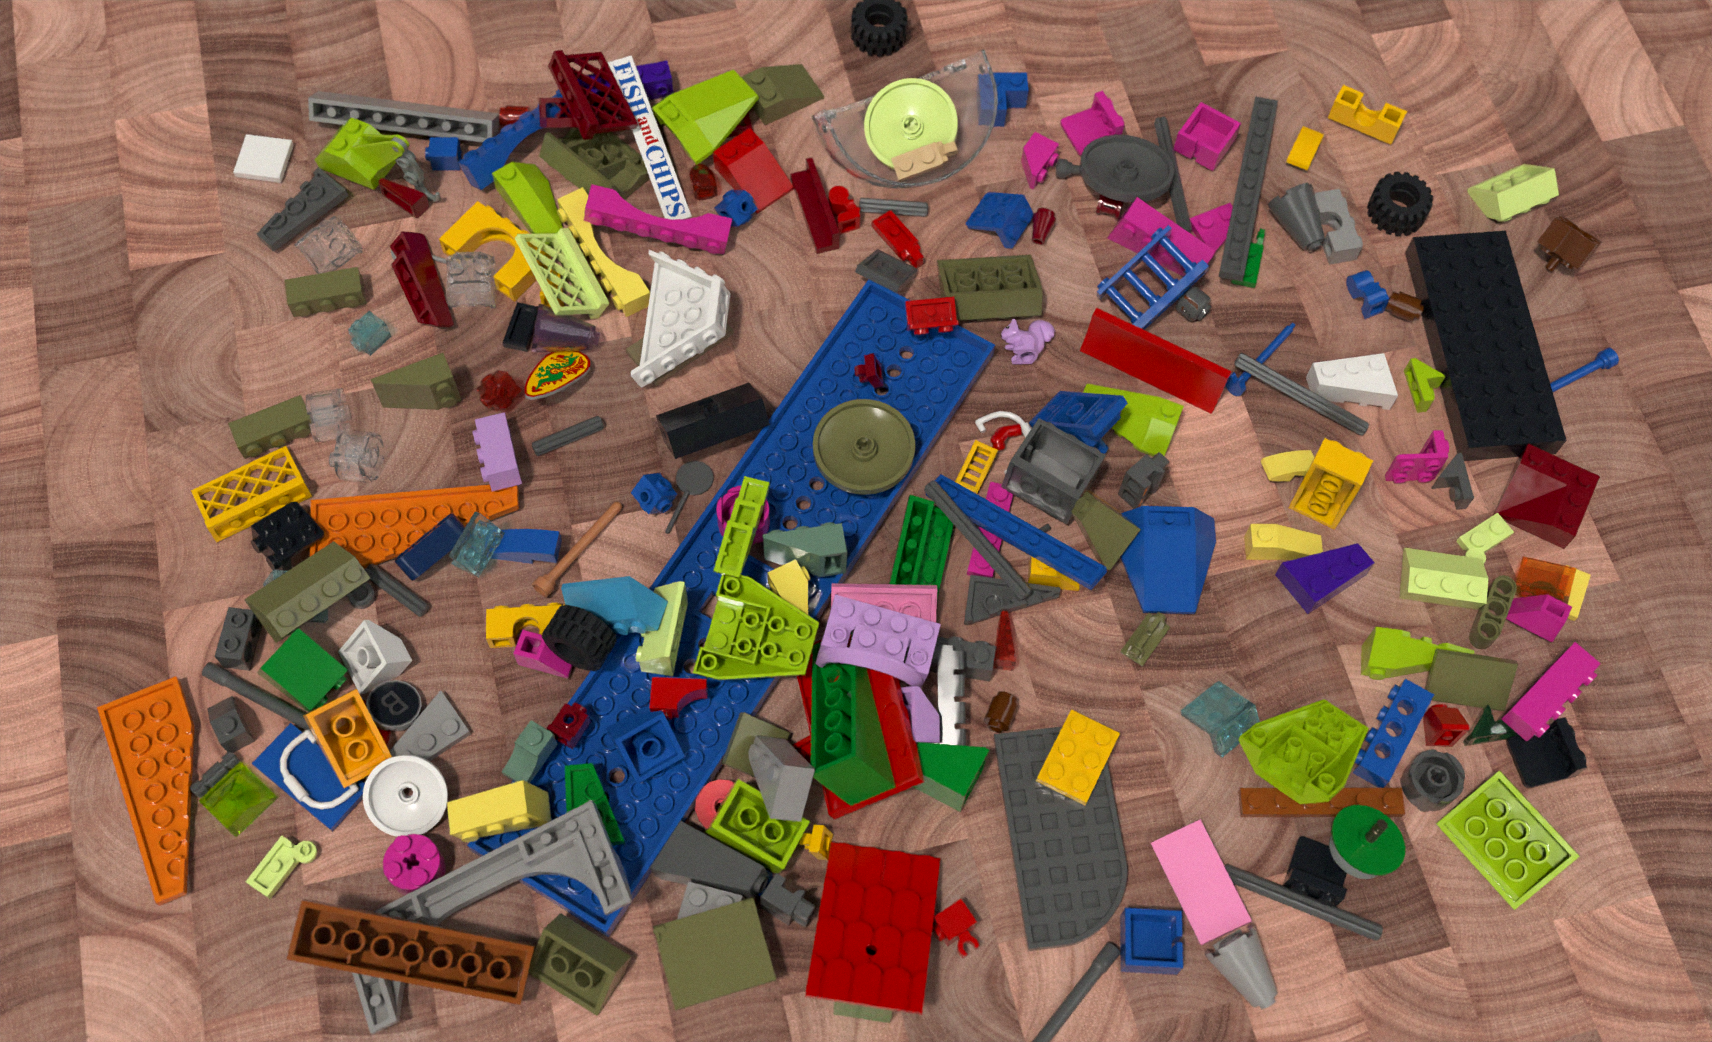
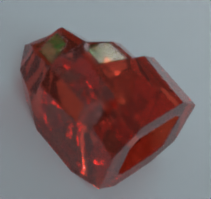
(702, 182)

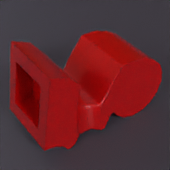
(844, 208)

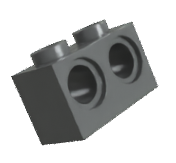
(238, 639)

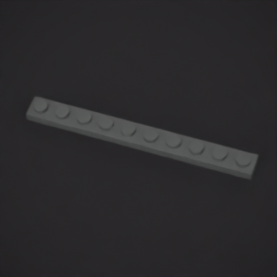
(1248, 189)

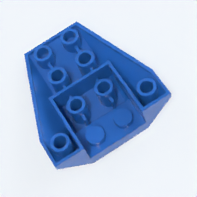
(1169, 557)

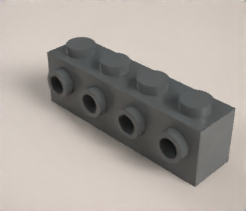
(977, 657)

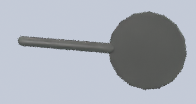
(692, 479)

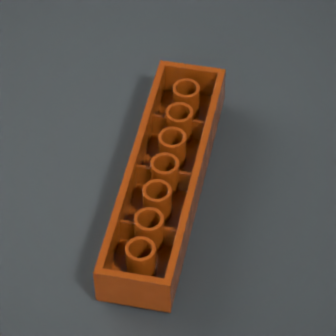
(410, 951)

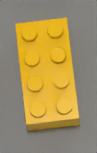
(1330, 483)

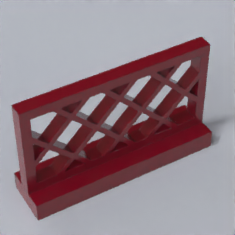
(576, 95)

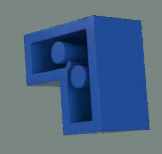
(1012, 93)

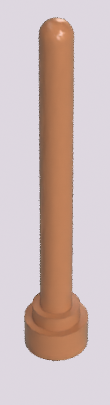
(545, 584)

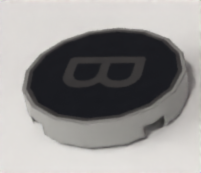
(394, 705)

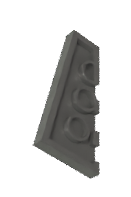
(309, 204)

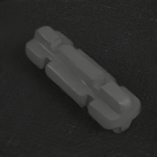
(214, 774)

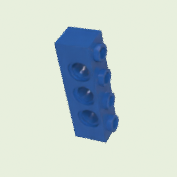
(1415, 702)

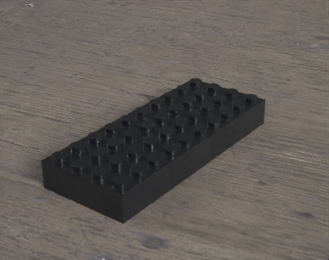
(1484, 345)

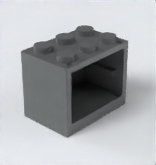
(1052, 470)

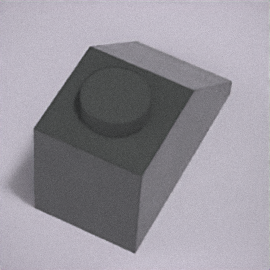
(229, 725)

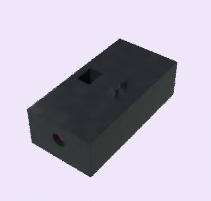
(712, 420)

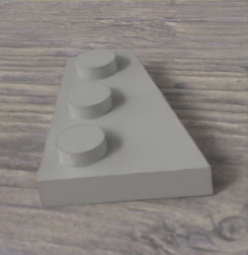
(433, 731)

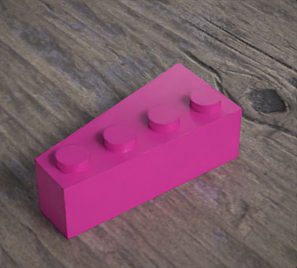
(1138, 225)

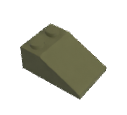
(782, 91)
(418, 386)

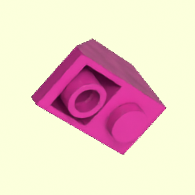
(1037, 157)
(1539, 615)
(535, 654)

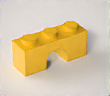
(1351, 111)
(505, 622)

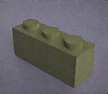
(325, 292)
(271, 427)

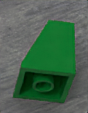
(303, 671)
(950, 771)

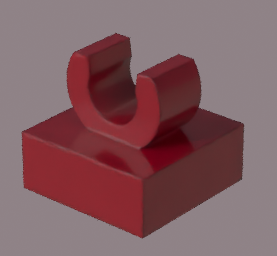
(870, 371)

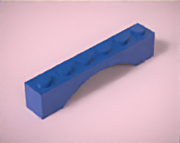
(494, 152)

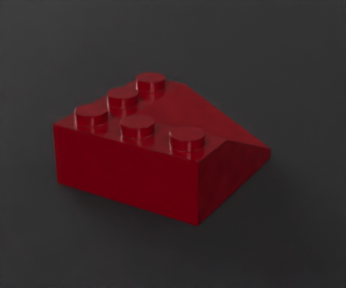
(1546, 496)

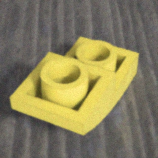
(1287, 465)

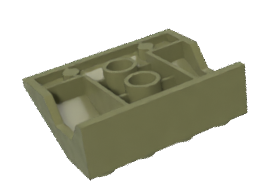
(596, 161)

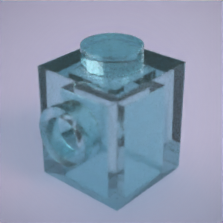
(369, 333)

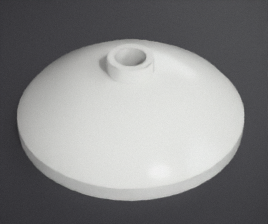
(394, 810)

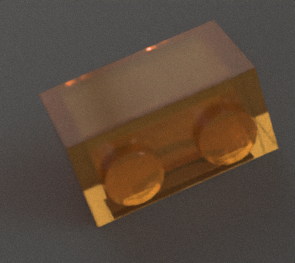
(1544, 578)

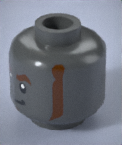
(1194, 304)

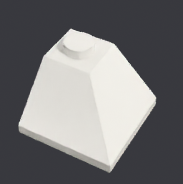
(373, 656)

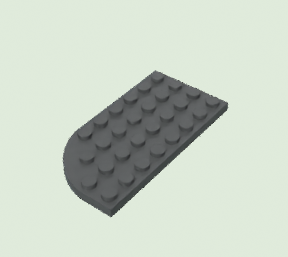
(1062, 852)

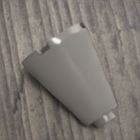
(1244, 965)

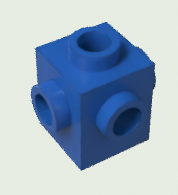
(736, 205)
(654, 493)

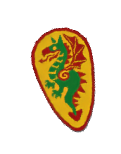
(556, 373)

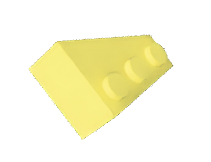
(498, 811)

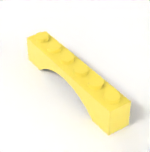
(627, 287)

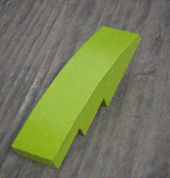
(742, 527)

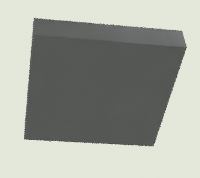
(886, 270)

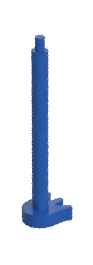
(1237, 386)

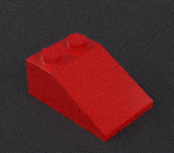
(751, 167)

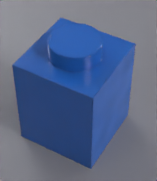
(444, 153)

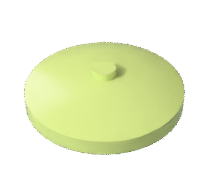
(908, 117)

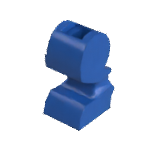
(1374, 296)

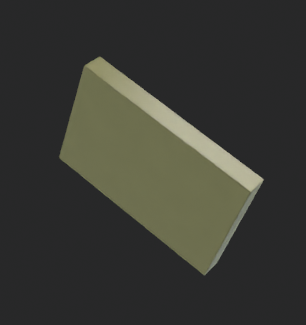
(1471, 679)

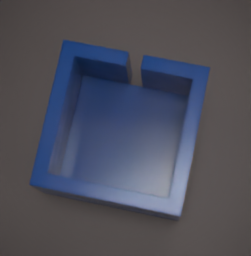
(1148, 941)

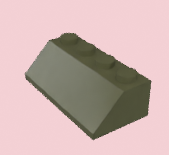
(307, 590)

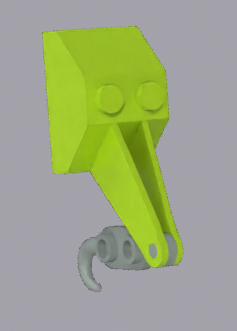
(367, 156)

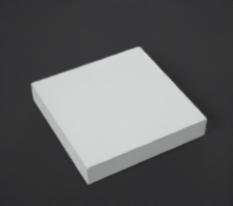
(263, 158)

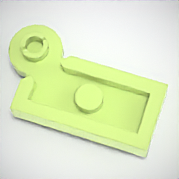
(1485, 537)
(279, 864)

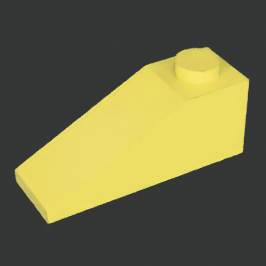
(1280, 542)
(791, 584)

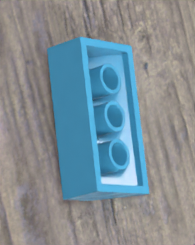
(618, 602)

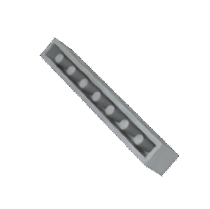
(404, 116)

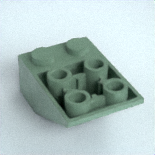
(816, 548)

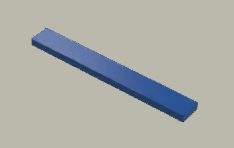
(1024, 535)

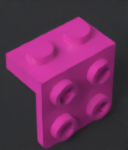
(1093, 123)
(1420, 466)

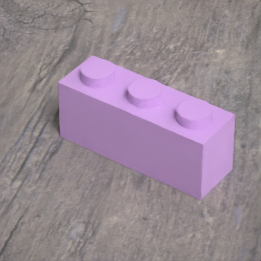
(496, 452)

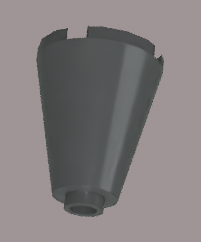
(1300, 216)

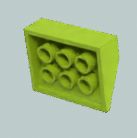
(1507, 840)

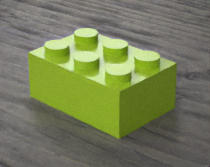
(747, 828)

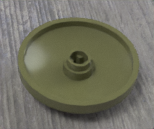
(863, 446)

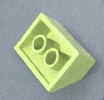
(1515, 191)
(1443, 579)
(661, 646)

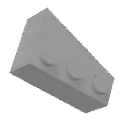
(781, 777)

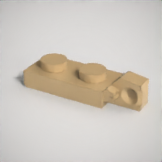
(923, 159)

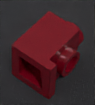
(569, 733)

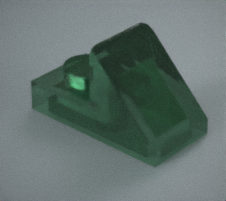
(1487, 730)

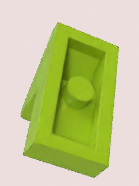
(1421, 382)

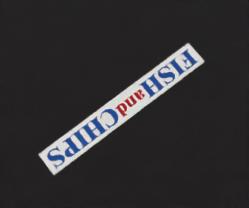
(650, 141)

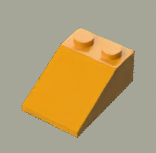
(348, 737)

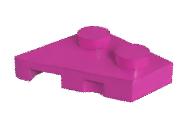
(1212, 226)

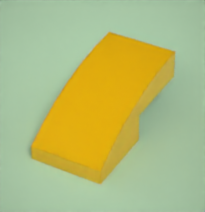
(1305, 148)

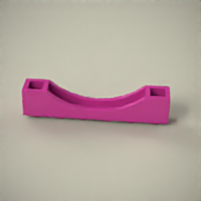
(702, 232)

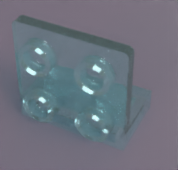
(476, 545)
(1222, 715)

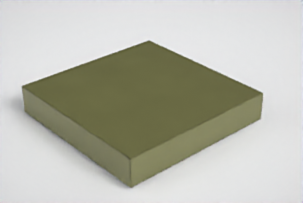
(743, 737)

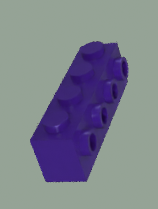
(654, 78)

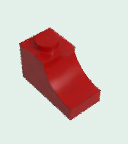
(674, 693)

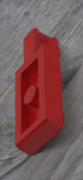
(898, 238)

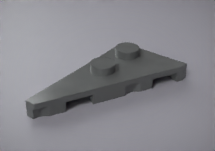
(992, 595)

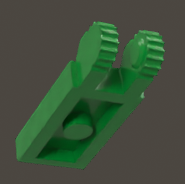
(1253, 262)

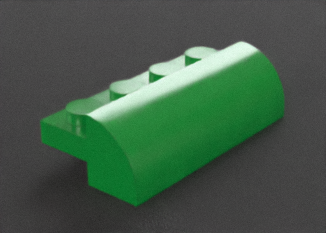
(921, 545)

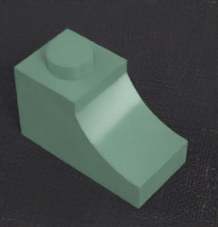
(529, 753)

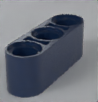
(430, 547)

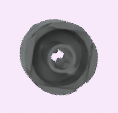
(1419, 784)

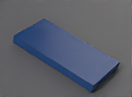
(313, 772)

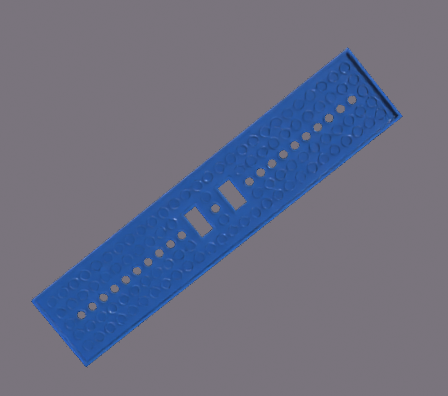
(782, 453)

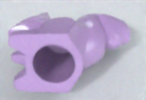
(1027, 343)

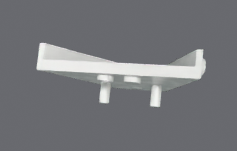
(682, 317)

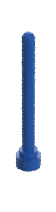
(1605, 359)

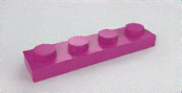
(978, 565)

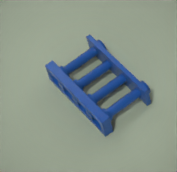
(1175, 287)

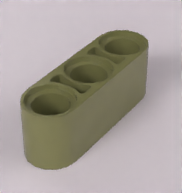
(1485, 620)

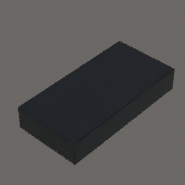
(521, 327)

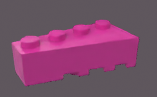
(1551, 691)

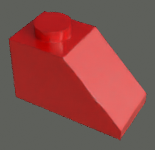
(1444, 726)

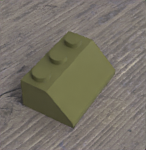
(578, 963)

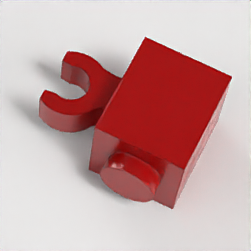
(955, 924)

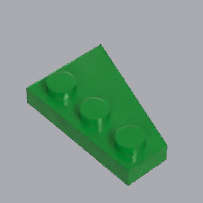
(583, 786)

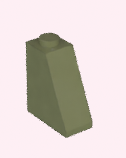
(1103, 528)

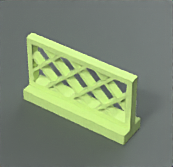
(573, 268)

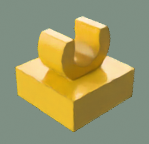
(818, 842)

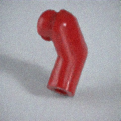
(1002, 433)

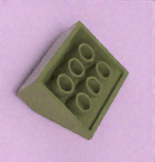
(991, 286)

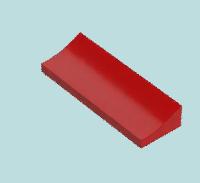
(1155, 361)

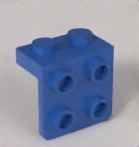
(1002, 213)

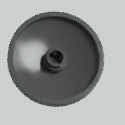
(1126, 168)

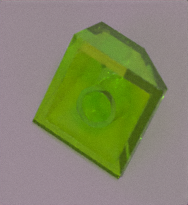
(238, 799)

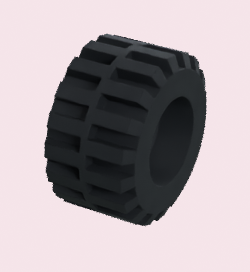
(879, 39)
(1403, 189)
(579, 637)

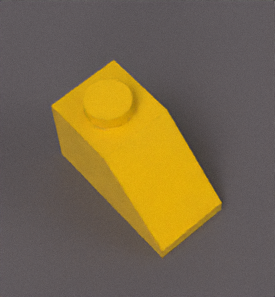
(1045, 575)

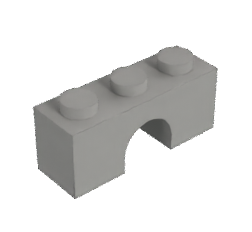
(1344, 242)

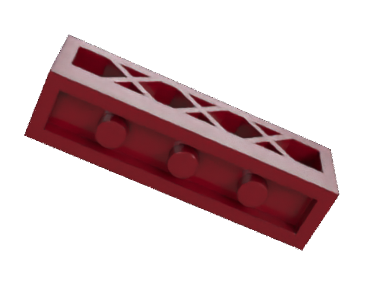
(559, 122)
(815, 208)

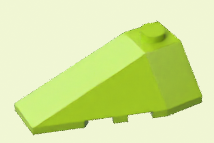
(529, 197)
(1145, 420)
(1395, 654)

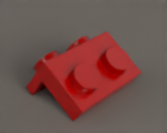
(931, 314)

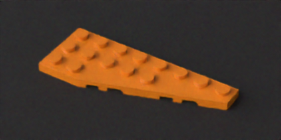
(153, 758)

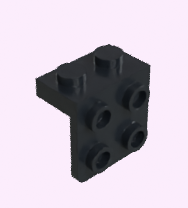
(285, 535)
(1548, 758)
(1315, 873)

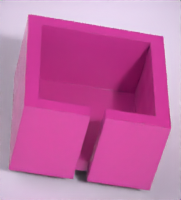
(1207, 136)

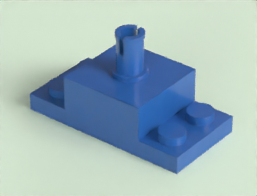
(1083, 415)

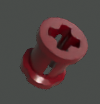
(1102, 206)

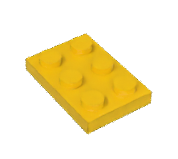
(1077, 757)

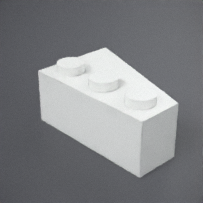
(1354, 380)

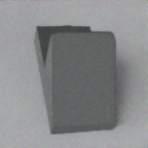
(1457, 479)

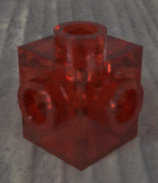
(498, 390)

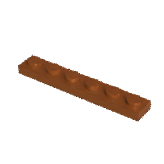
(1274, 803)

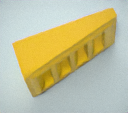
(984, 450)

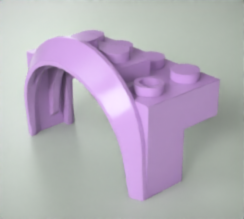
(878, 640)

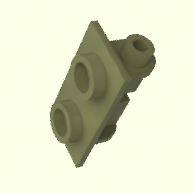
(1146, 638)

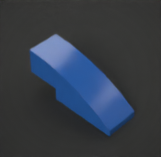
(529, 545)

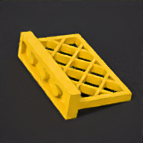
(257, 506)

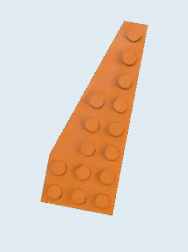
(388, 523)

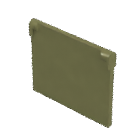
(714, 953)

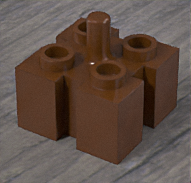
(1568, 244)

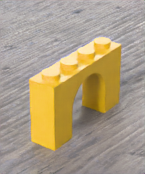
(484, 225)

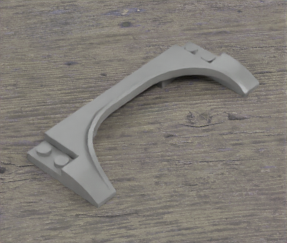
(566, 846)

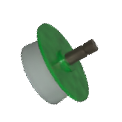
(1366, 842)

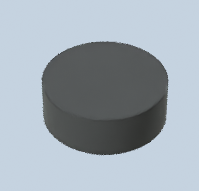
(362, 597)

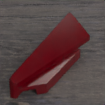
(420, 280)

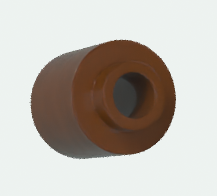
(1404, 306)
(1001, 712)

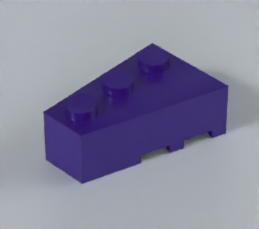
(1323, 575)

